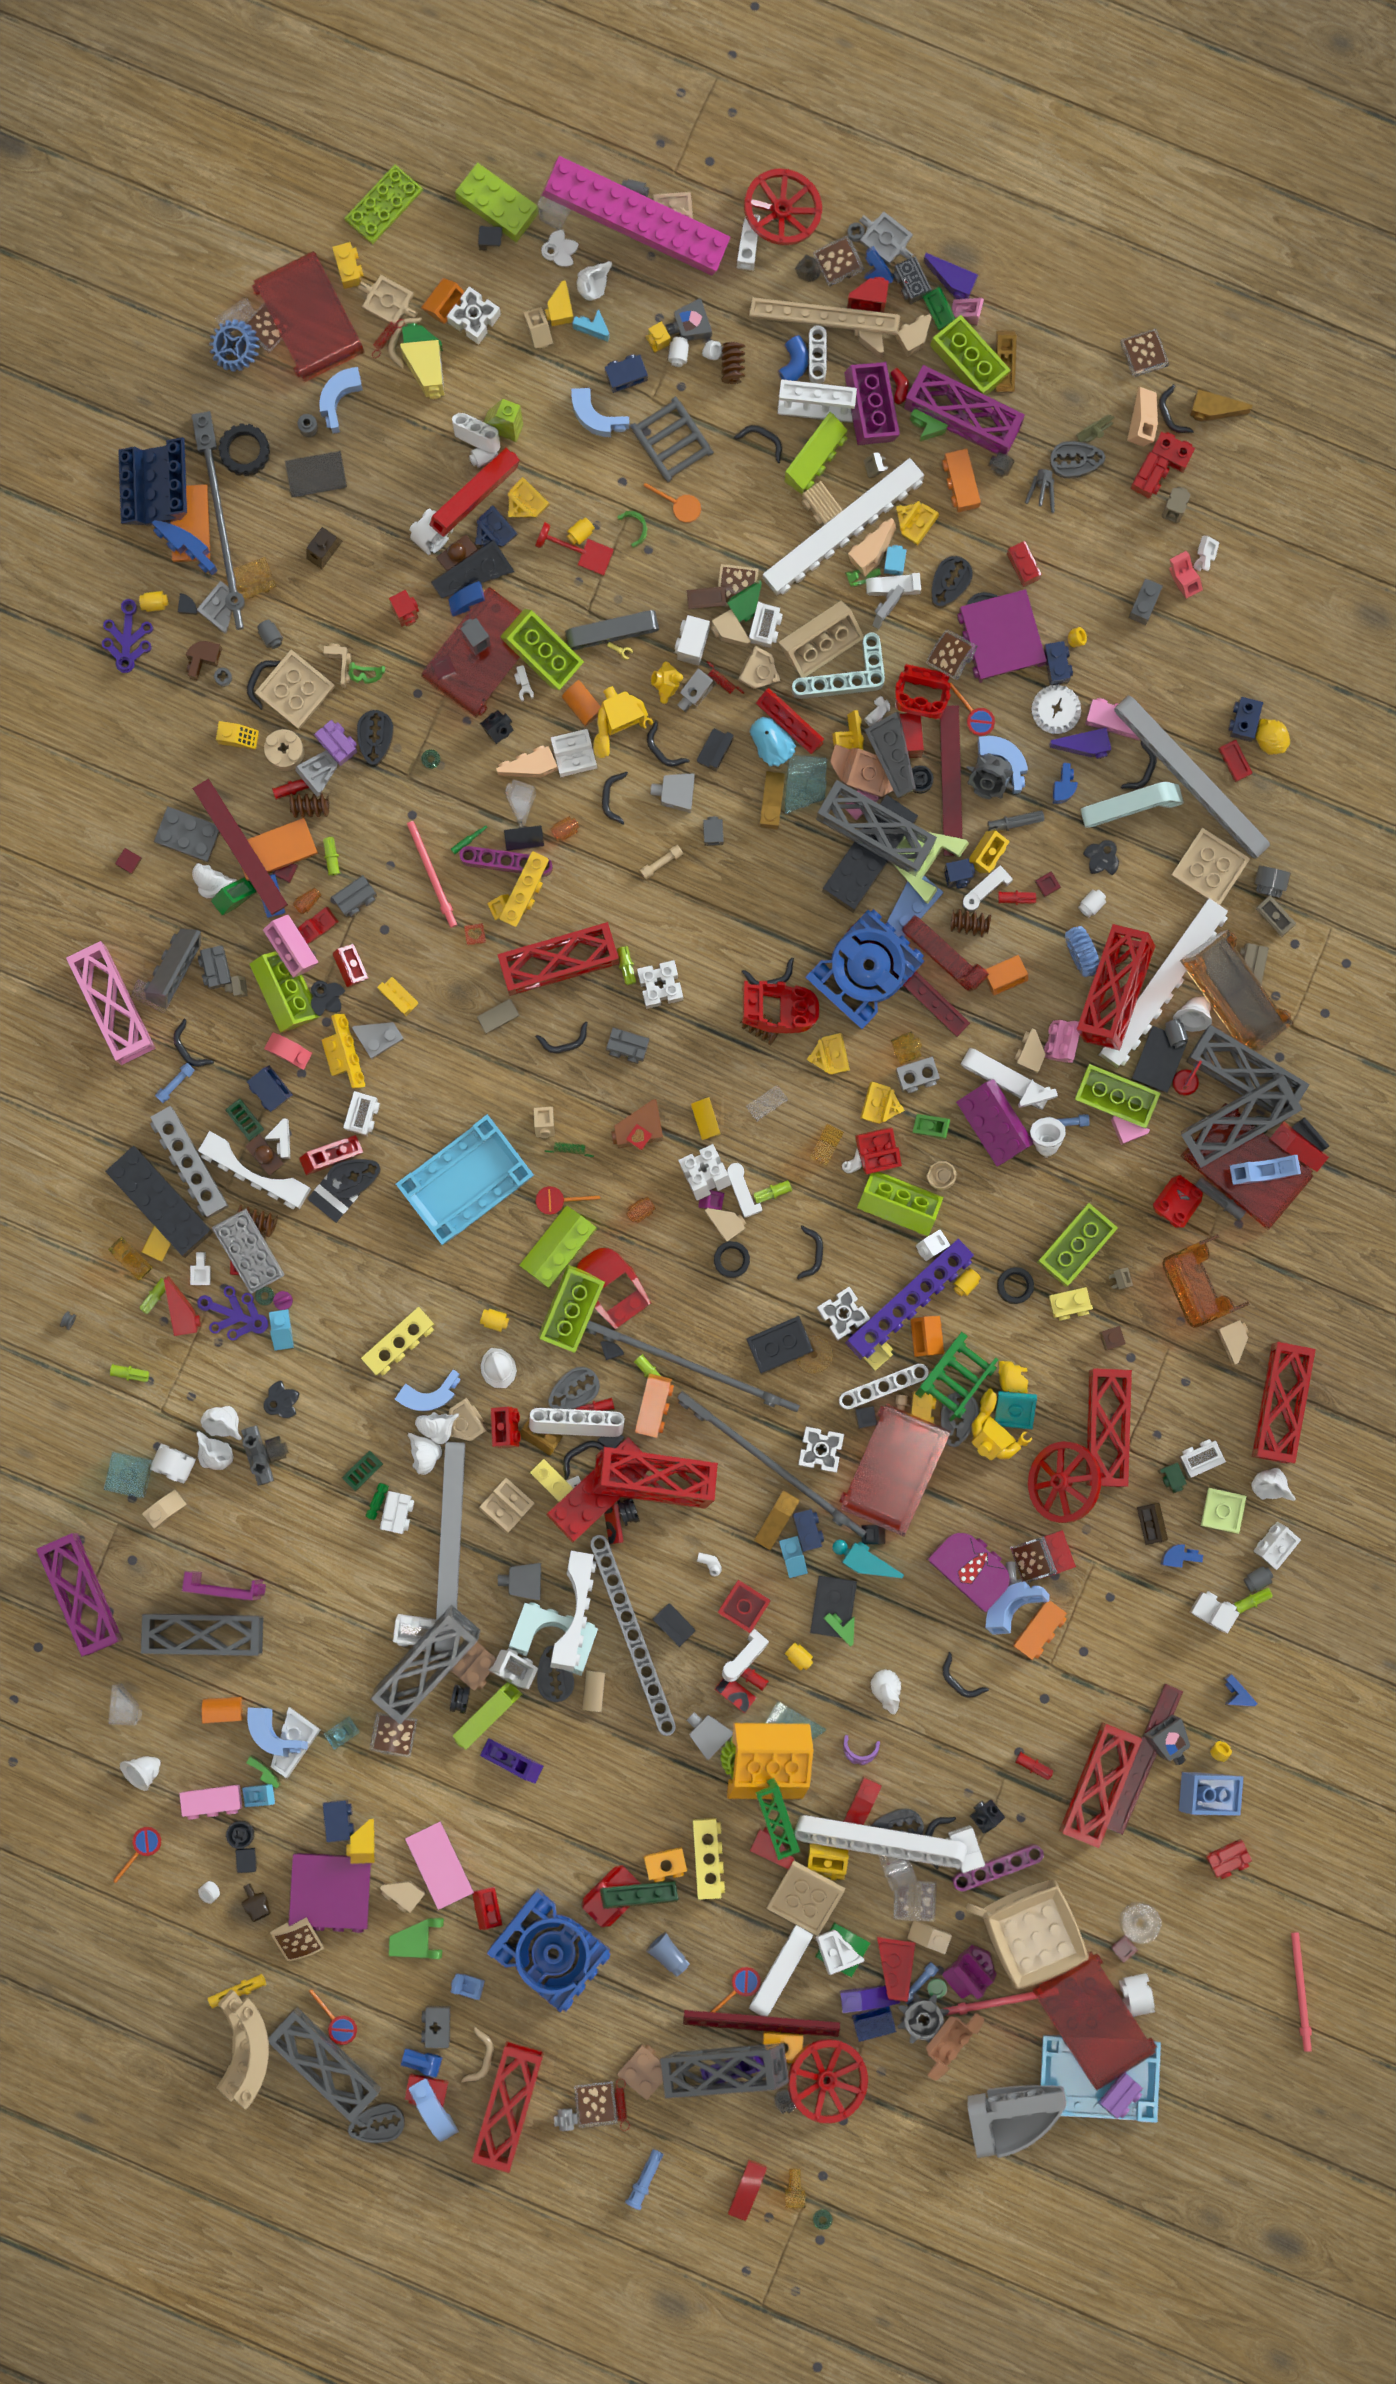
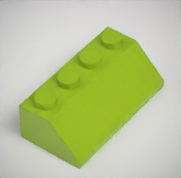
(969, 356)
(816, 453)
(286, 996)
(1117, 1096)
(900, 1203)
(558, 1247)
(571, 1308)

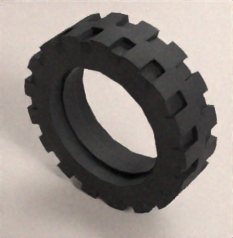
(247, 430)

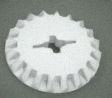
(1063, 720)

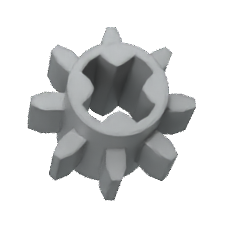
(565, 2119)

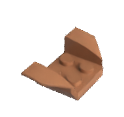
(860, 770)
(949, 2042)

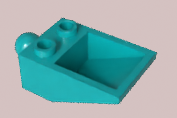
(862, 1561)

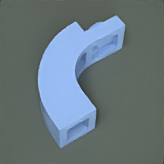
(338, 386)
(591, 419)
(1008, 752)
(1265, 1170)
(429, 1401)
(1016, 1595)
(263, 1734)
(432, 2112)

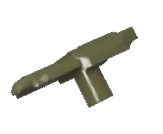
(1094, 429)

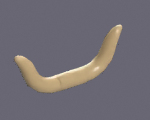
(394, 338)
(487, 2059)

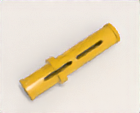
(257, 1982)

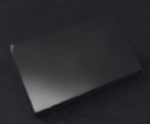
(524, 838)

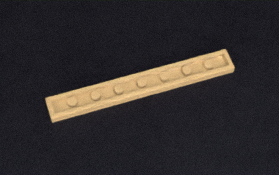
(824, 316)

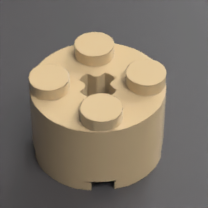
(273, 750)

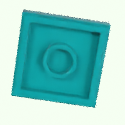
(1015, 1409)

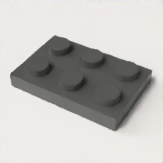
(187, 834)

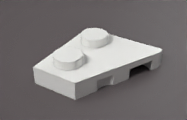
(836, 1952)

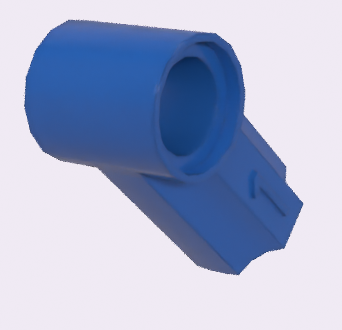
(426, 2063)

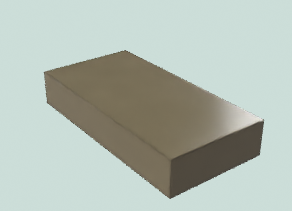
(498, 1016)

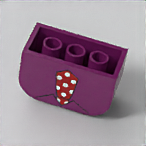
(971, 1568)

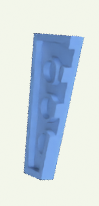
(910, 904)

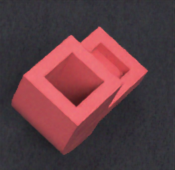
(1184, 575)
(288, 1050)

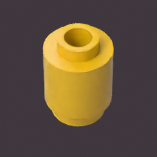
(580, 531)
(153, 601)
(966, 1282)
(494, 1320)
(799, 1656)

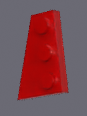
(897, 1967)

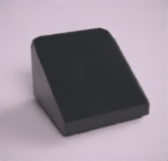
(873, 1535)
(246, 1860)

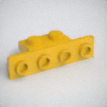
(853, 737)
(525, 889)
(341, 1052)

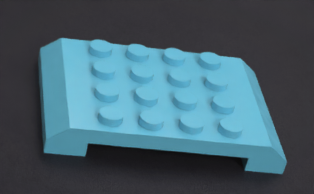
(465, 1180)
(1062, 2069)

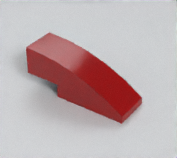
(747, 2190)

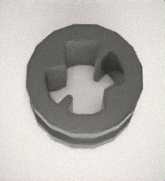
(855, 226)
(227, 681)
(68, 1320)

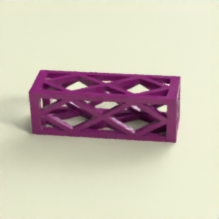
(969, 400)
(59, 1585)

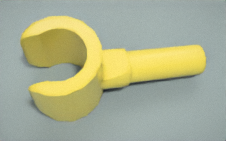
(620, 650)

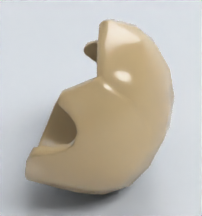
(941, 1175)

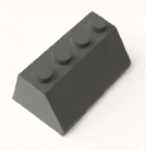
(173, 967)

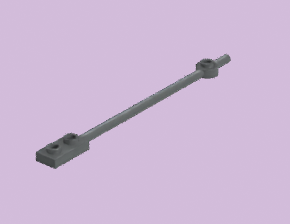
(206, 443)
(612, 1335)
(702, 1413)

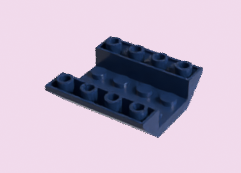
(153, 483)

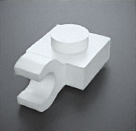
(1207, 552)
(521, 678)
(200, 1273)

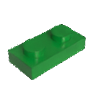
(939, 308)

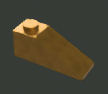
(1006, 351)
(1212, 407)
(772, 800)
(776, 1520)

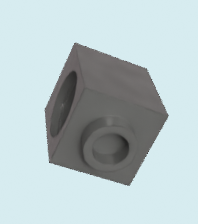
(713, 831)

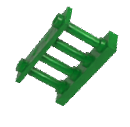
(939, 1374)

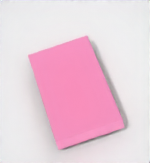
(439, 1865)

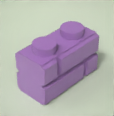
(335, 742)
(1120, 2096)

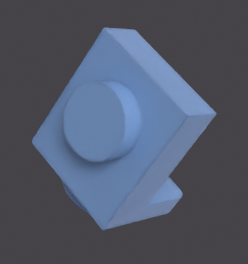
(467, 1986)

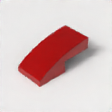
(317, 925)

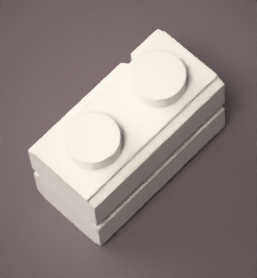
(396, 1512)

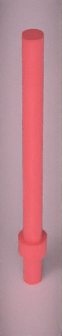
(446, 907)
(963, 2008)
(1305, 2030)

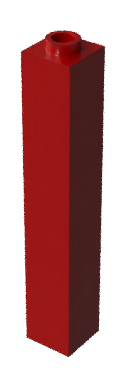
(474, 492)

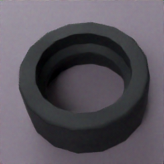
(733, 1245)
(1018, 1271)

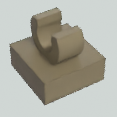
(874, 465)
(237, 987)
(1122, 1277)

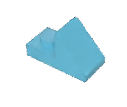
(596, 329)
(281, 1330)
(793, 1557)
(258, 1795)

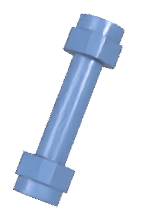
(163, 1094)
(1081, 1120)
(930, 1970)

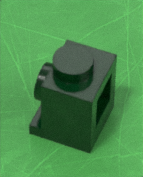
(1173, 1477)

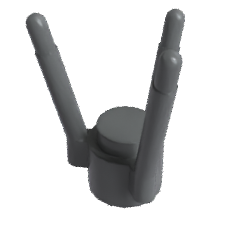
(1043, 480)

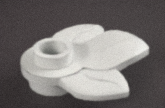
(562, 248)

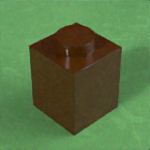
(1112, 1338)

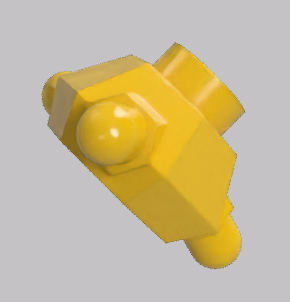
(666, 681)

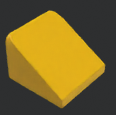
(497, 905)

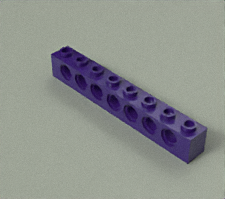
(958, 1252)

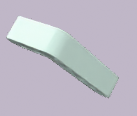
(846, 678)
(1160, 794)

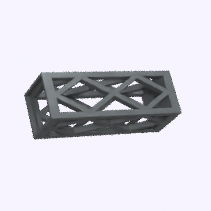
(869, 809)
(1226, 1076)
(1263, 1123)
(150, 1633)
(401, 1709)
(774, 2070)
(325, 2085)

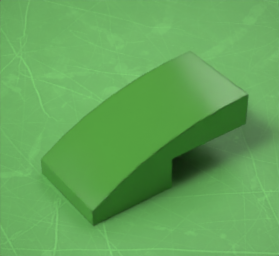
(267, 1776)

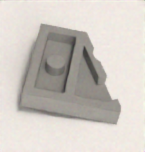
(215, 608)
(885, 609)
(317, 771)
(378, 1037)

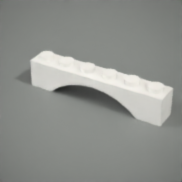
(289, 1189)
(579, 1572)

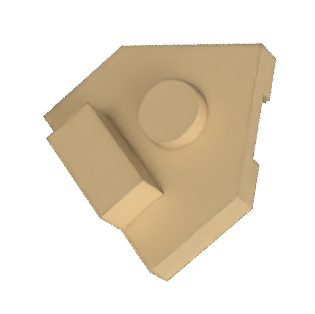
(759, 669)
(468, 1423)

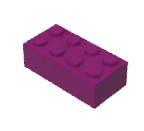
(874, 405)
(995, 1122)

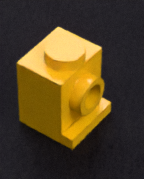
(658, 337)

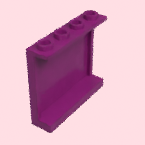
(1004, 635)
(193, 1584)
(330, 1892)

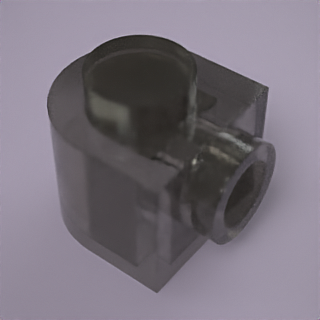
(808, 269)
(1001, 464)
(276, 1449)
(783, 2101)

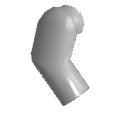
(1011, 1568)

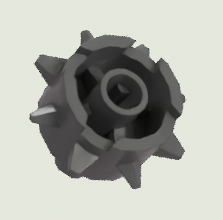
(990, 776)
(914, 2010)

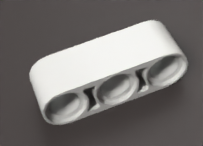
(817, 346)
(476, 432)

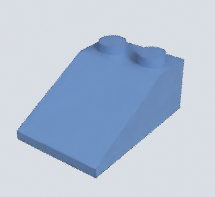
(1210, 1794)

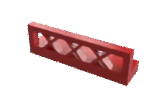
(790, 721)

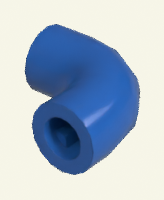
(798, 360)

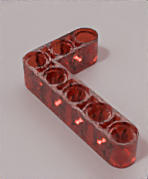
(944, 955)

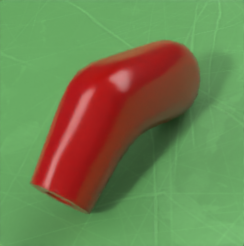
(901, 386)

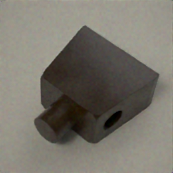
(323, 547)

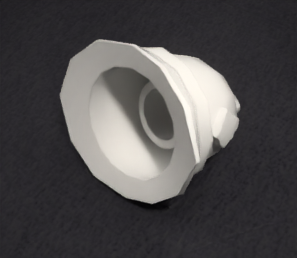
(1195, 1014)
(1047, 1135)
(498, 1368)
(141, 1771)

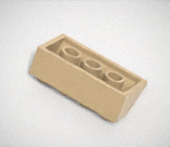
(821, 639)

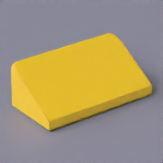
(705, 1118)
(156, 1245)

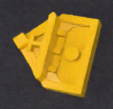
(525, 500)
(916, 521)
(830, 1054)
(880, 1104)

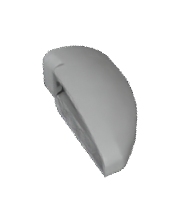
(1013, 2117)

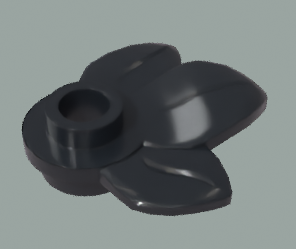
(1100, 859)
(328, 999)
(284, 1400)

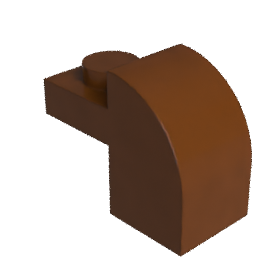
(200, 653)

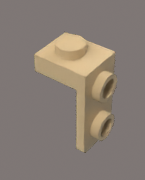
(336, 651)

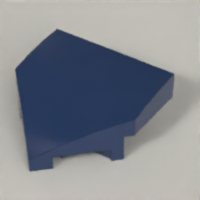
(494, 527)

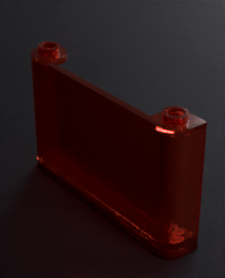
(309, 316)
(479, 674)
(1261, 1200)
(895, 1469)
(1094, 2021)

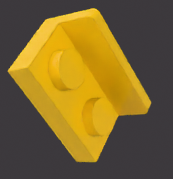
(398, 996)

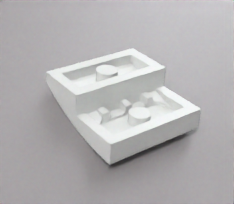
(573, 753)

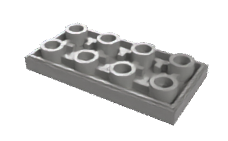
(248, 1251)

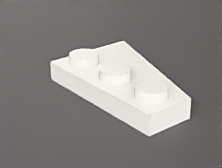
(295, 1728)

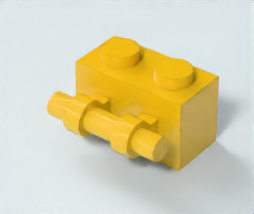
(828, 1861)

